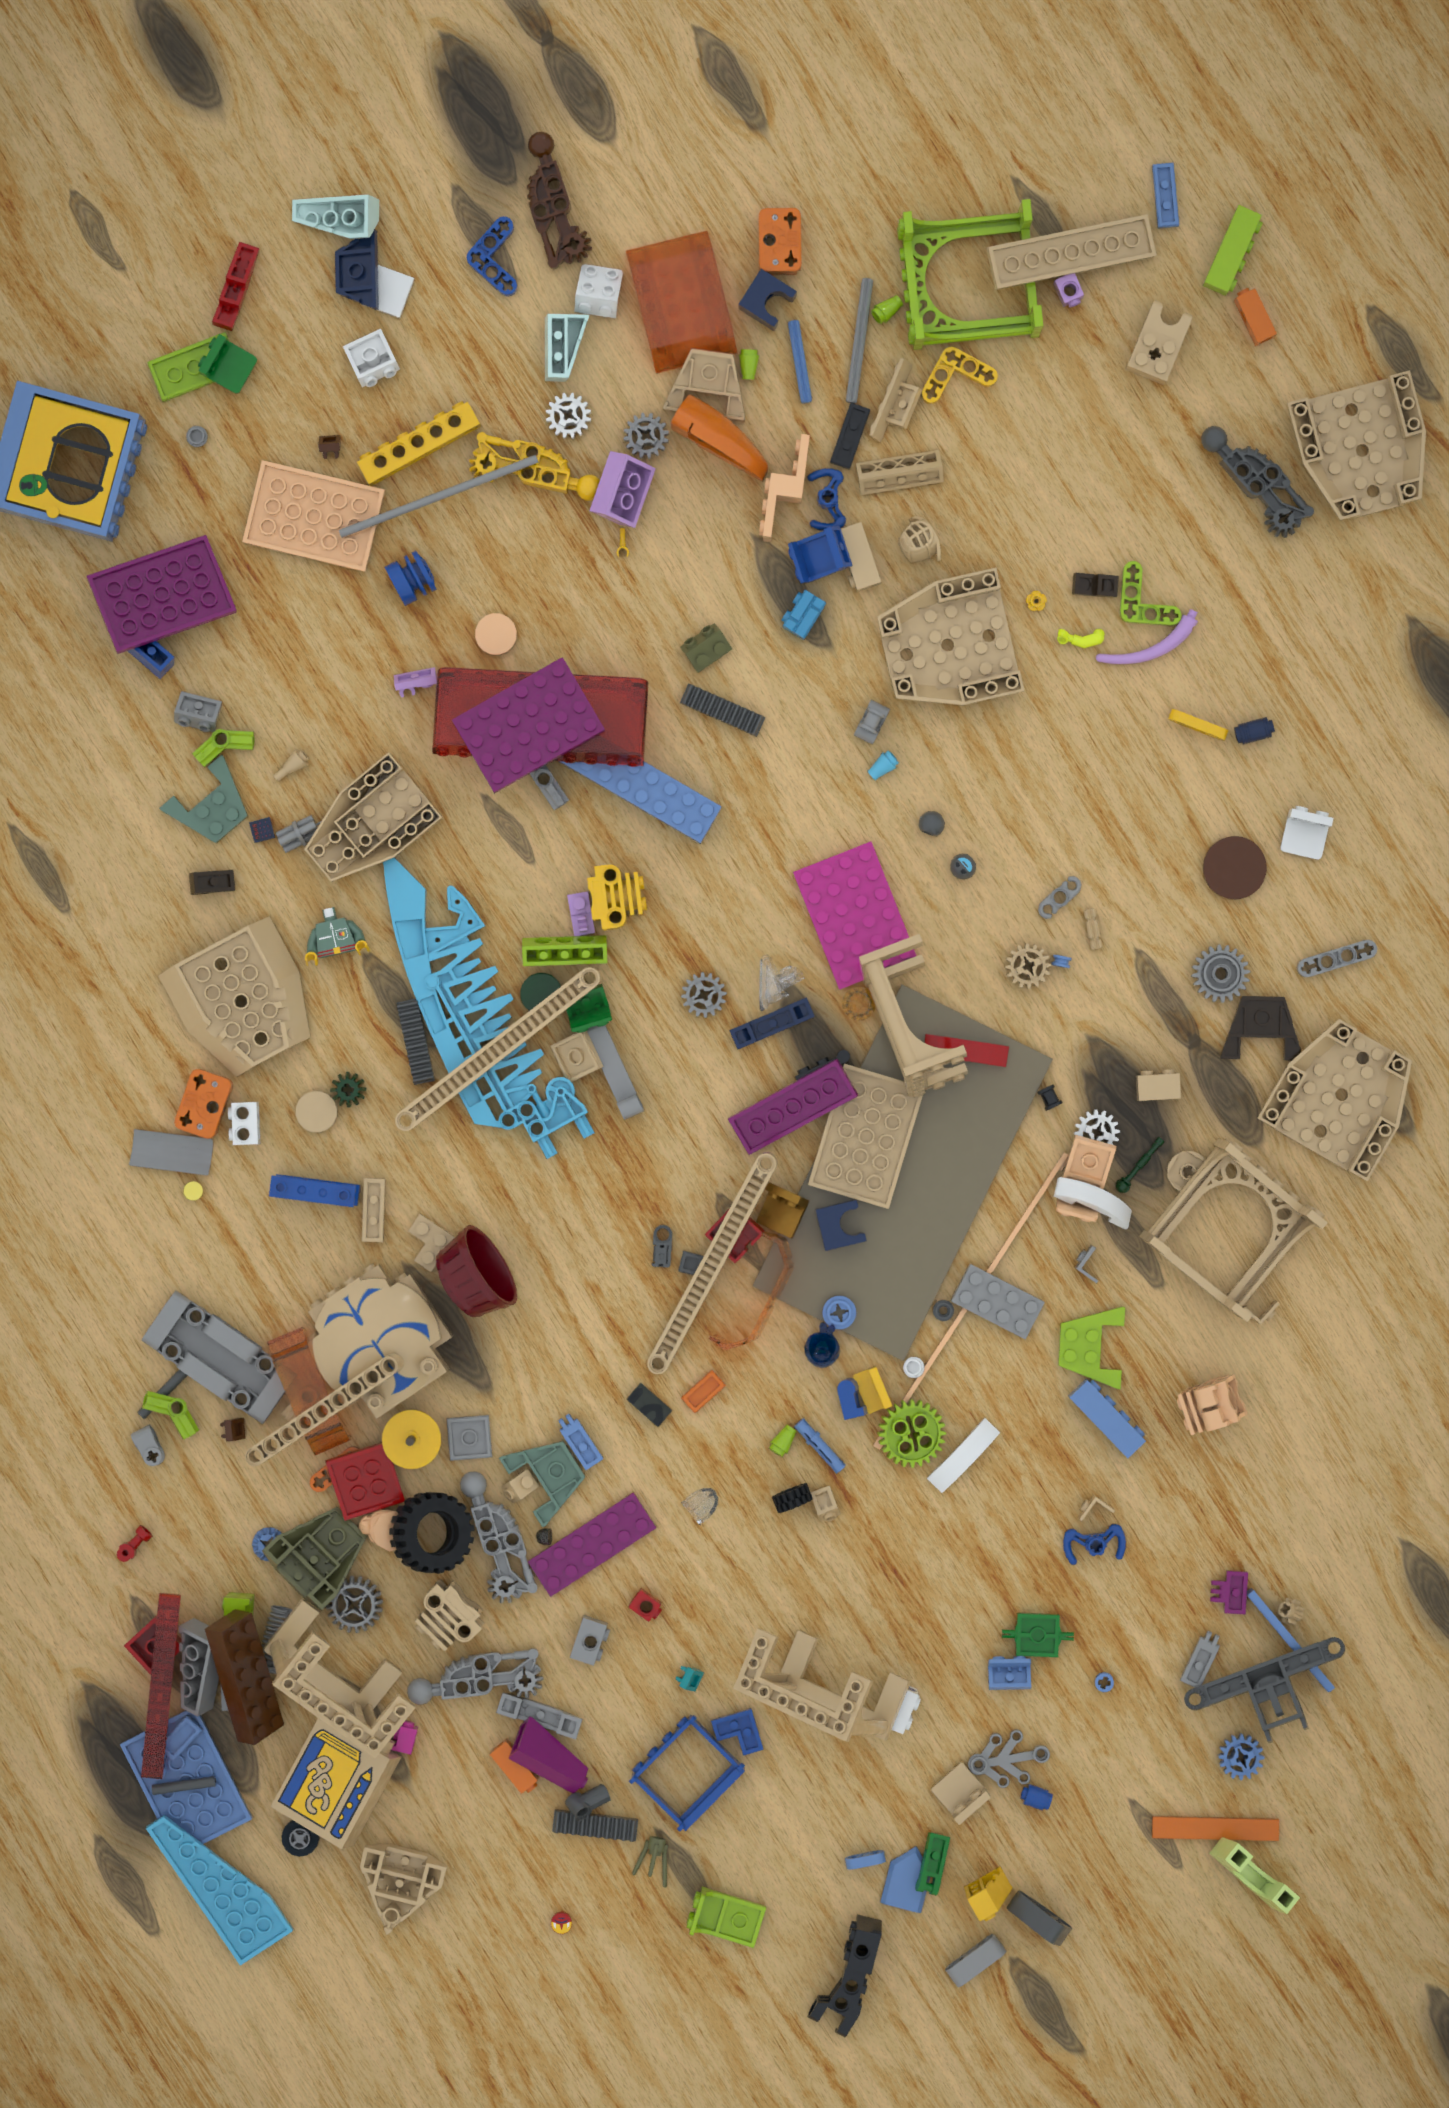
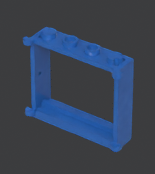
(709, 1795)

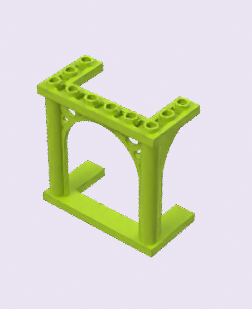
(916, 231)

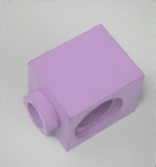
(1068, 281)

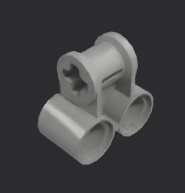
(871, 722)

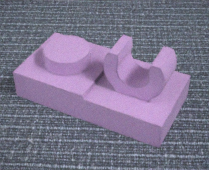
(421, 678)
(581, 914)

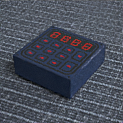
(262, 830)

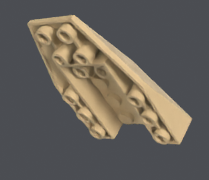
(371, 821)

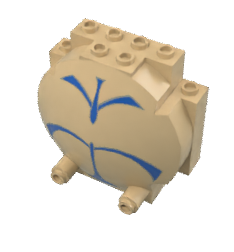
(371, 1322)

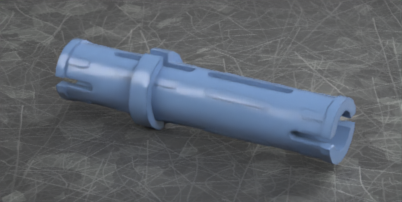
(813, 1438)

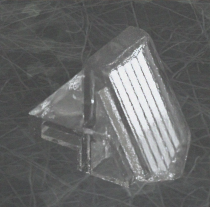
(774, 985)

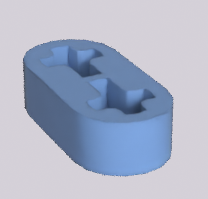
(865, 1859)

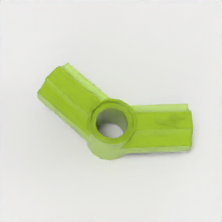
(235, 740)
(162, 1404)

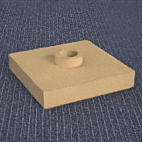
(576, 1056)

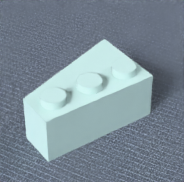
(562, 342)

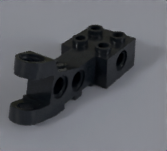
(860, 1958)

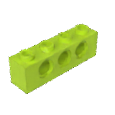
(564, 950)

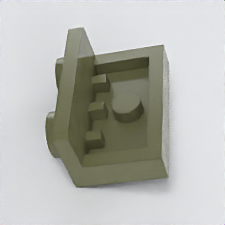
(706, 647)

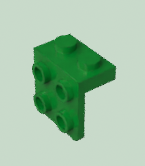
(227, 364)
(590, 1011)

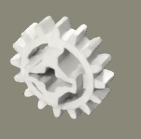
(573, 407)
(1100, 1120)

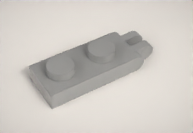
(1200, 1660)

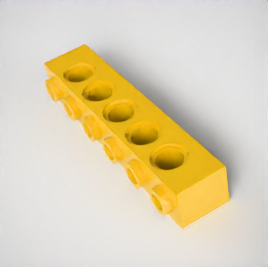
(412, 454)

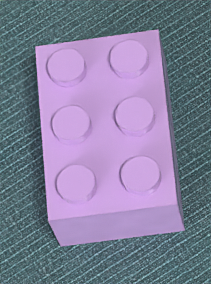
(622, 489)

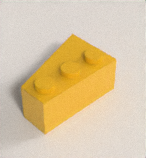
(988, 1893)

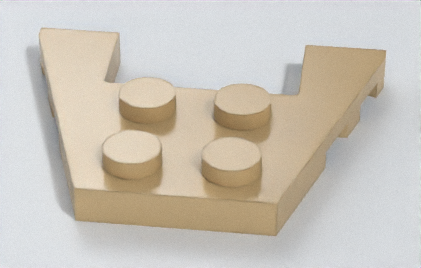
(708, 373)

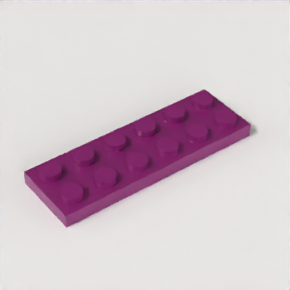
(793, 1106)
(592, 1544)

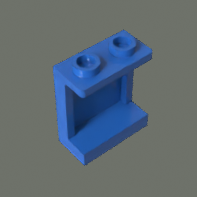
(820, 555)

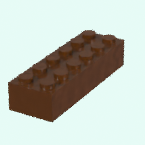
(244, 1677)

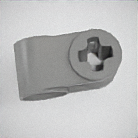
(147, 1441)

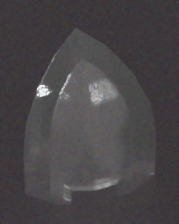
(701, 1504)

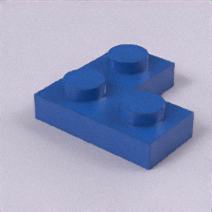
(741, 1725)

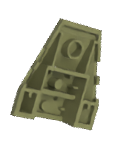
(317, 1555)

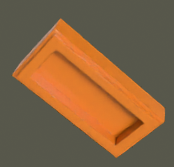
(703, 1391)

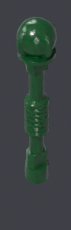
(1123, 1184)

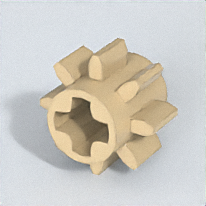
(1290, 1611)

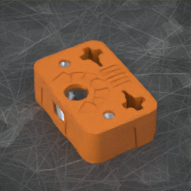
(787, 241)
(197, 1102)

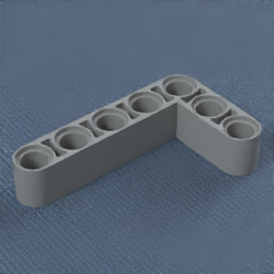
(615, 1072)

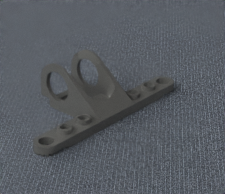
(1268, 1682)

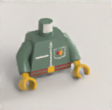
(334, 937)

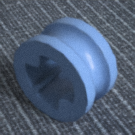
(1061, 961)
(1100, 1677)

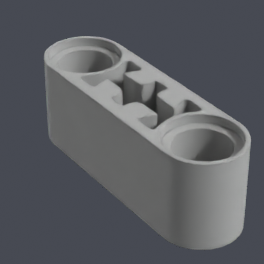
(975, 1960)

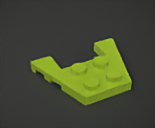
(1082, 1346)

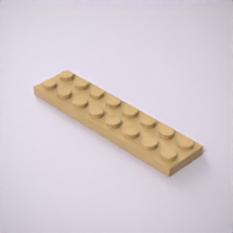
(1071, 252)

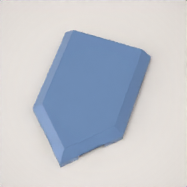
(901, 1882)

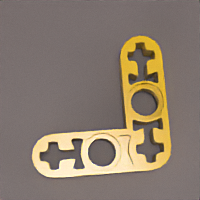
(950, 367)

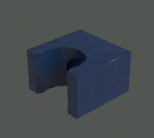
(760, 291)
(829, 1224)

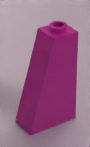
(547, 1757)

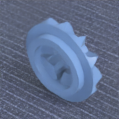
(847, 1317)
(264, 1535)

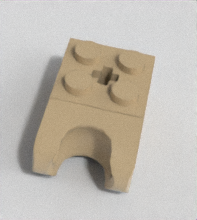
(1161, 339)

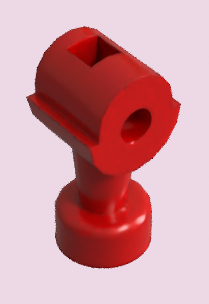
(128, 1549)

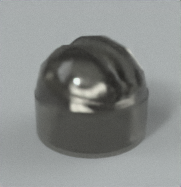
(544, 1536)

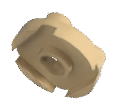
(1178, 1162)

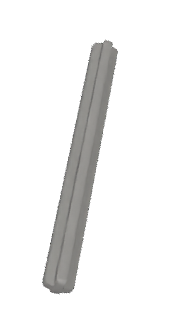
(859, 340)

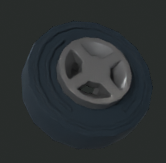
(295, 1843)

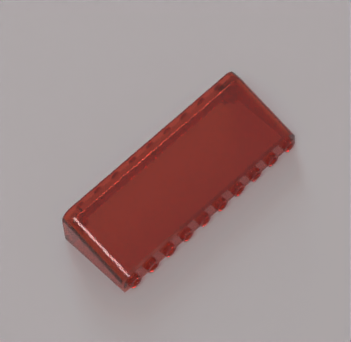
(617, 701)

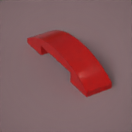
(976, 1051)

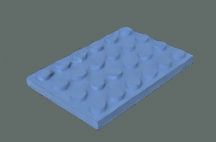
(200, 1812)

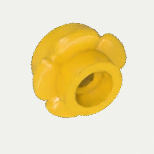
(1041, 601)

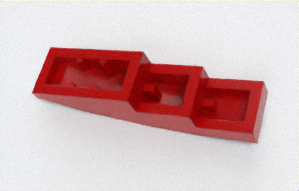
(236, 286)

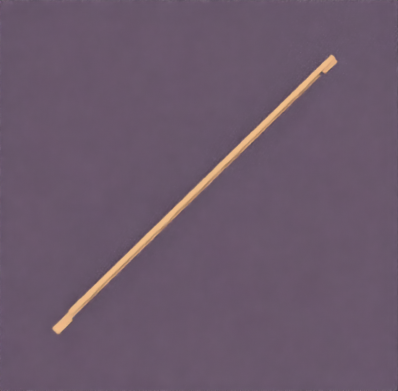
(1059, 1166)

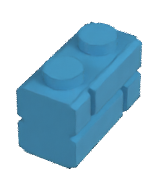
(804, 614)

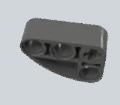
(1039, 1918)

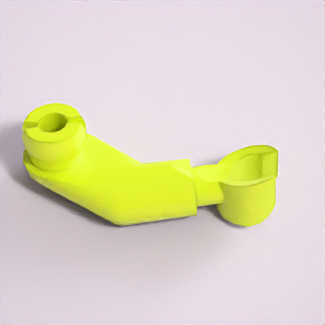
(1083, 642)

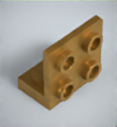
(782, 1210)

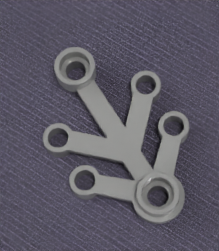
(1005, 1759)

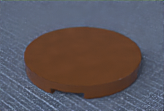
(1234, 867)

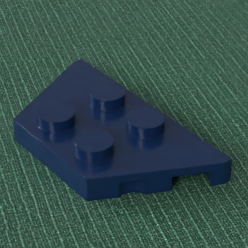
(358, 271)

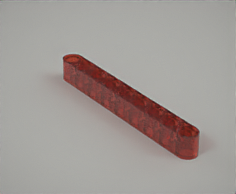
(160, 1685)

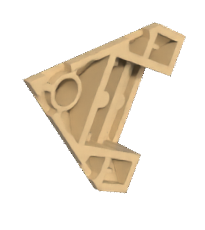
(400, 1880)

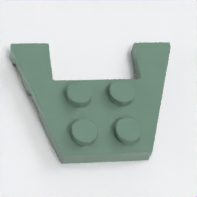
(215, 813)
(554, 1469)

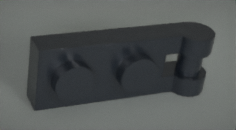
(843, 1056)

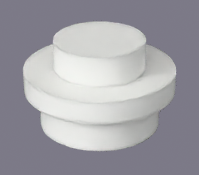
(913, 1367)

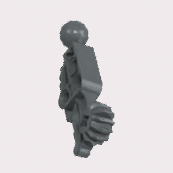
(1256, 464)

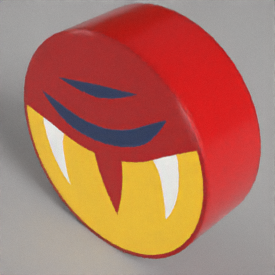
(561, 1922)

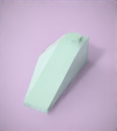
(342, 215)

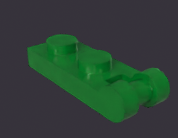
(933, 1863)

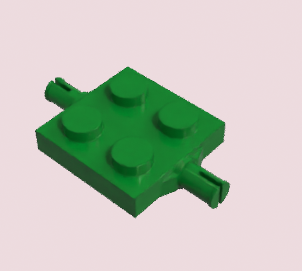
(1037, 1634)

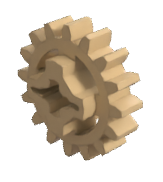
(1018, 970)

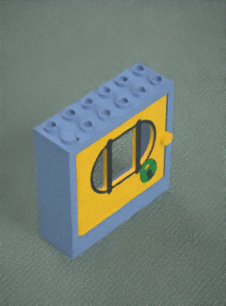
(42, 435)

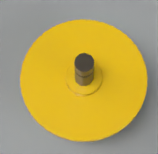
(411, 1439)

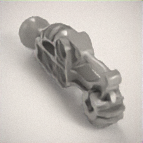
(474, 1485)
(421, 1690)

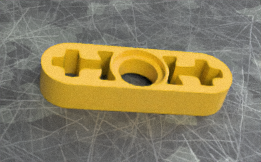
(1198, 724)

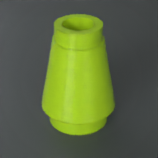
(885, 310)
(748, 363)
(782, 1441)

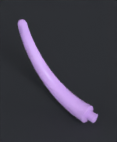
(1169, 643)

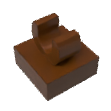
(328, 444)
(234, 1429)

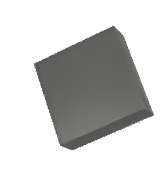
(690, 1262)

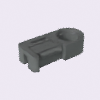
(663, 1249)

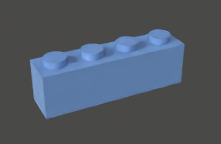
(1107, 1418)

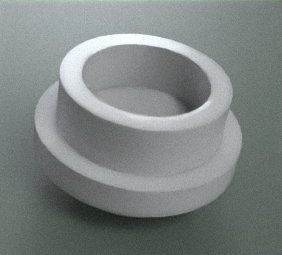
(197, 436)

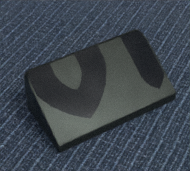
(649, 1404)

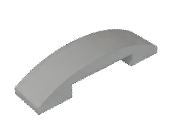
(547, 1716)

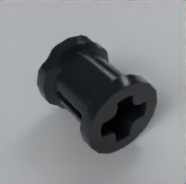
(1049, 1097)

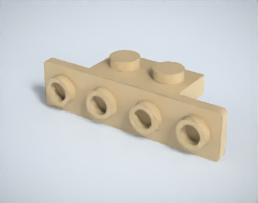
(897, 403)

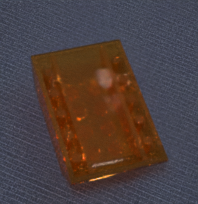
(681, 299)

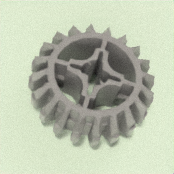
(340, 1616)

